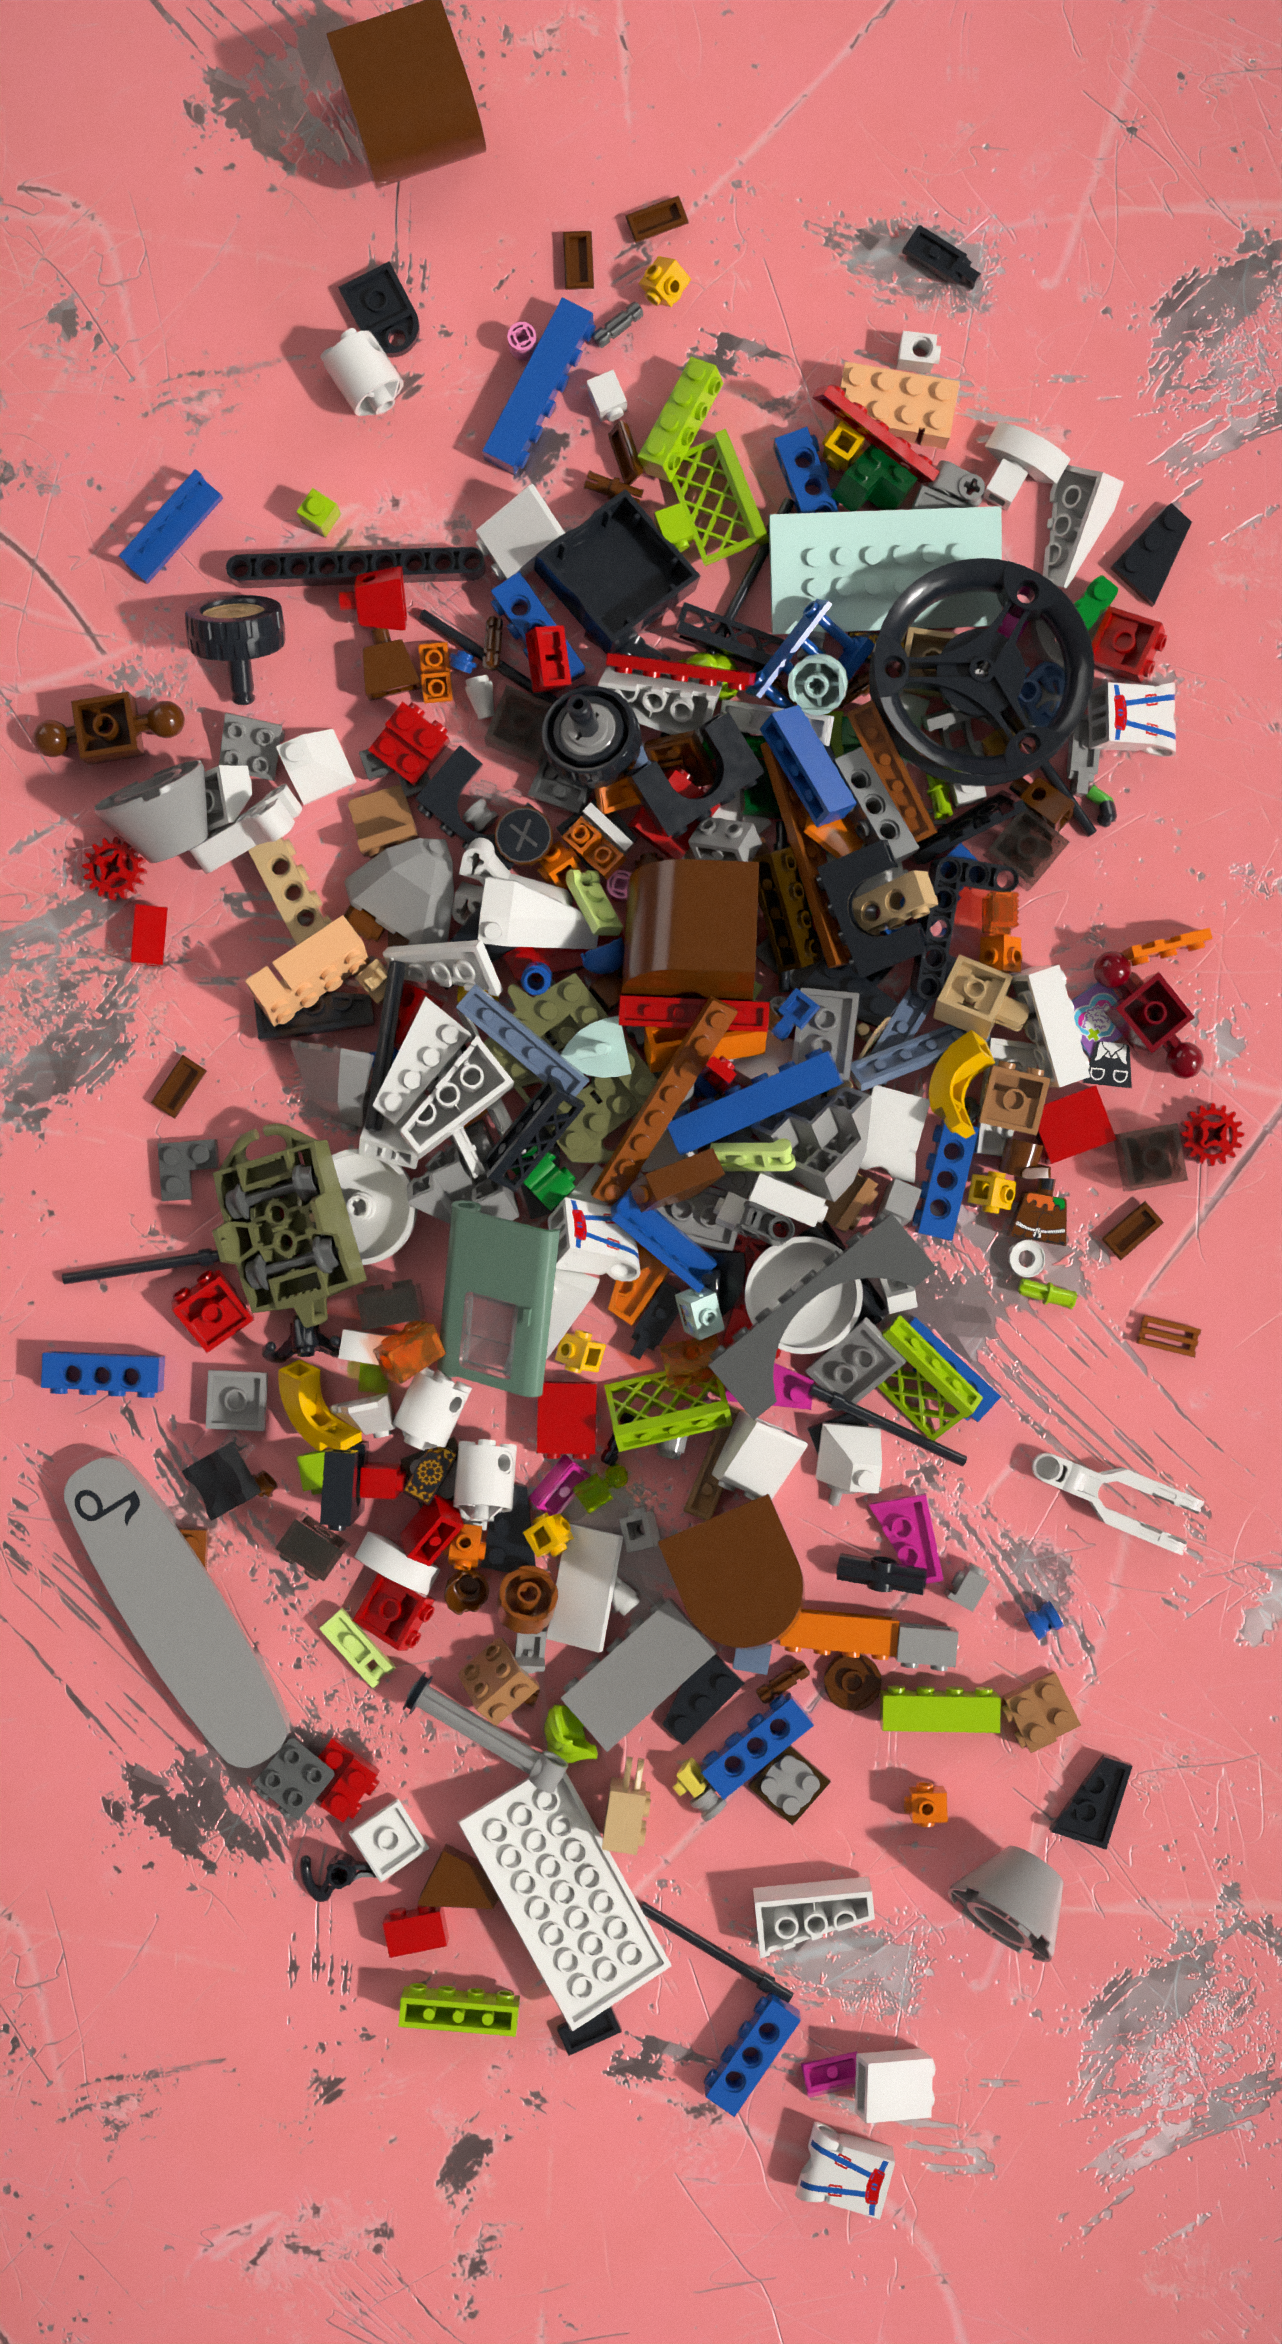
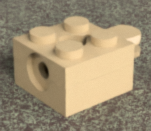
(987, 990)
(624, 1813)

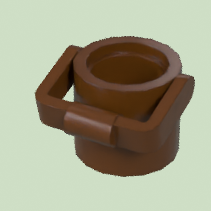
(1023, 1160)

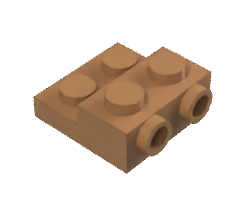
(1014, 1098)
(1040, 1712)

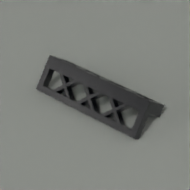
(725, 646)
(522, 1133)
(872, 1304)

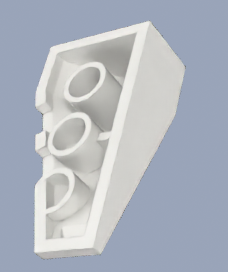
(1080, 511)
(526, 918)
(368, 1414)

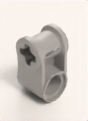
(956, 482)

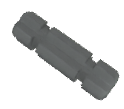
(617, 324)

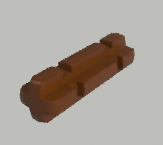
(492, 643)
(783, 1682)

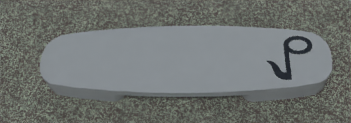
(176, 1611)

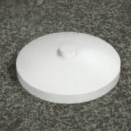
(375, 1204)
(825, 1317)

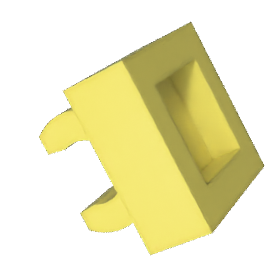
(690, 1779)

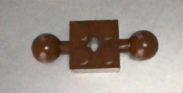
(92, 718)

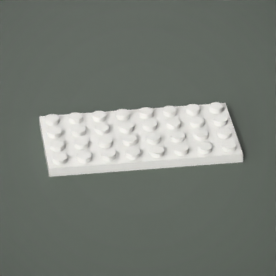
(565, 1897)

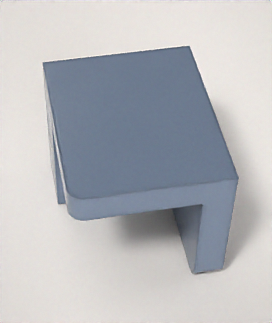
(753, 1660)

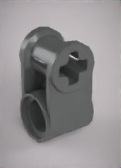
(763, 1223)

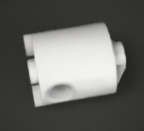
(363, 373)
(431, 1409)
(484, 1478)

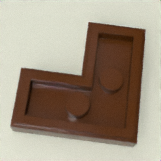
(683, 750)

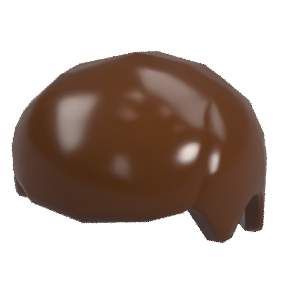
(466, 1591)

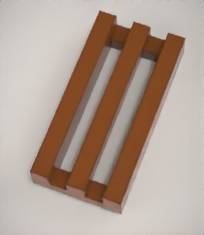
(1193, 1342)

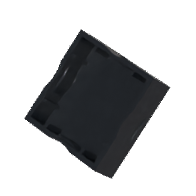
(616, 572)

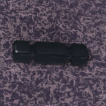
(610, 1455)

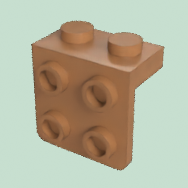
(382, 820)
(845, 1210)
(496, 1682)

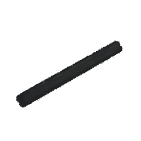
(386, 1040)

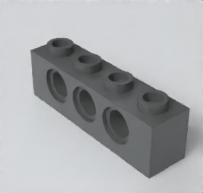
(872, 794)

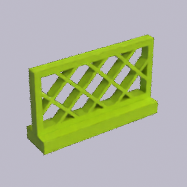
(741, 496)
(930, 1368)
(672, 1422)

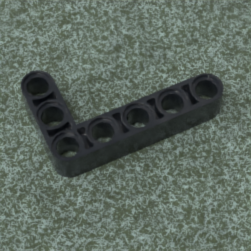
(946, 914)

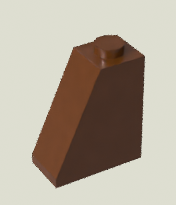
(677, 1181)
(458, 1883)

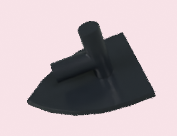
(726, 1278)

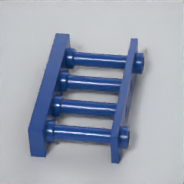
(854, 653)

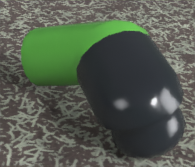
(1106, 806)

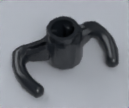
(302, 1342)
(334, 1876)

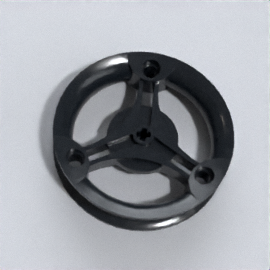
(988, 652)

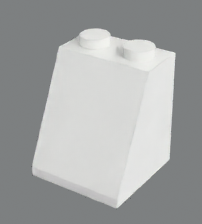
(518, 534)
(757, 1457)

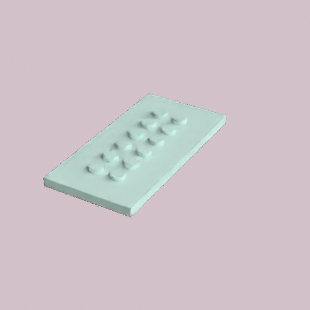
(871, 558)

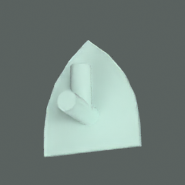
(599, 1049)

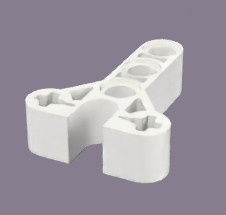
(260, 824)
(492, 867)

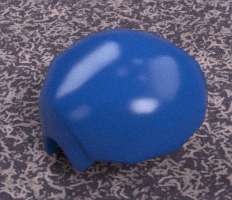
(605, 958)

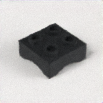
(222, 1480)

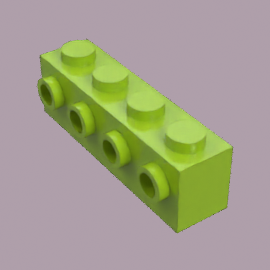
(680, 419)
(940, 1710)
(459, 2010)

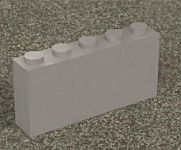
(638, 1673)

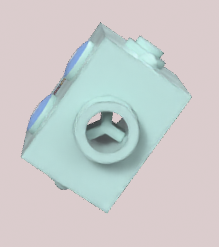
(699, 1313)

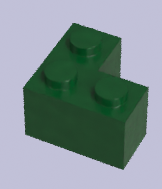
(874, 478)

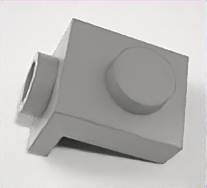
(531, 1651)

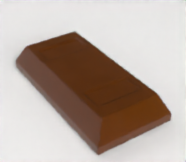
(657, 219)
(578, 260)
(625, 452)
(179, 1086)
(1132, 1230)

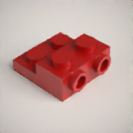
(1128, 644)
(410, 743)
(211, 1310)
(394, 1613)
(350, 1782)

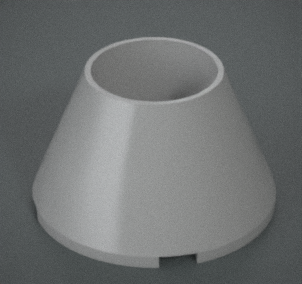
(161, 813)
(1014, 1901)

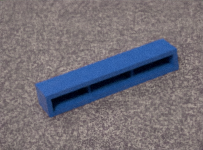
(538, 386)
(755, 1102)

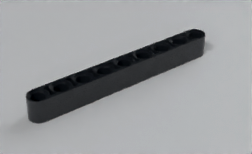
(344, 559)

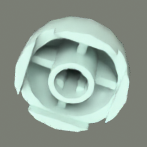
(818, 684)

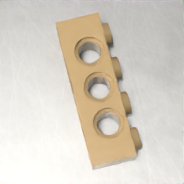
(265, 858)
(918, 897)

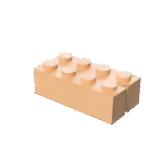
(903, 401)
(309, 971)

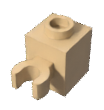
(374, 980)

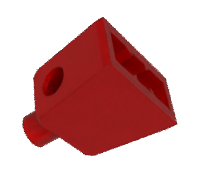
(378, 599)

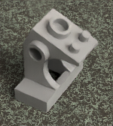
(950, 721)

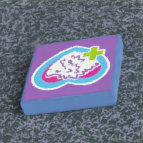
(1092, 1020)

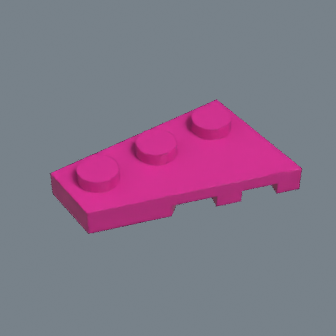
(789, 1388)
(911, 1532)

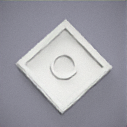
(388, 1840)

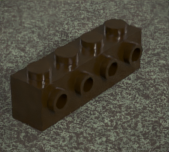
(786, 911)

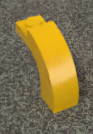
(951, 1078)
(308, 1412)

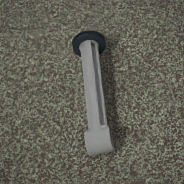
(544, 1769)

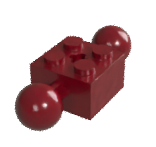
(1166, 1017)

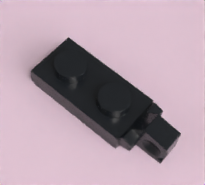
(941, 258)
(655, 1320)

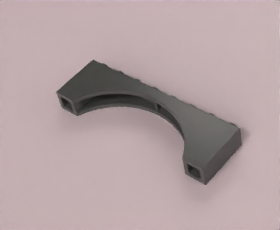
(748, 1362)

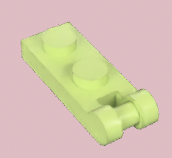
(593, 902)
(755, 1156)
(357, 1647)

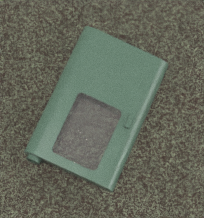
(497, 1300)

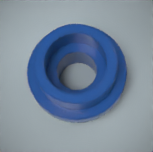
(463, 661)

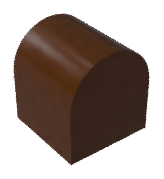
(407, 92)
(691, 929)
(738, 1576)

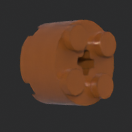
(523, 1615)

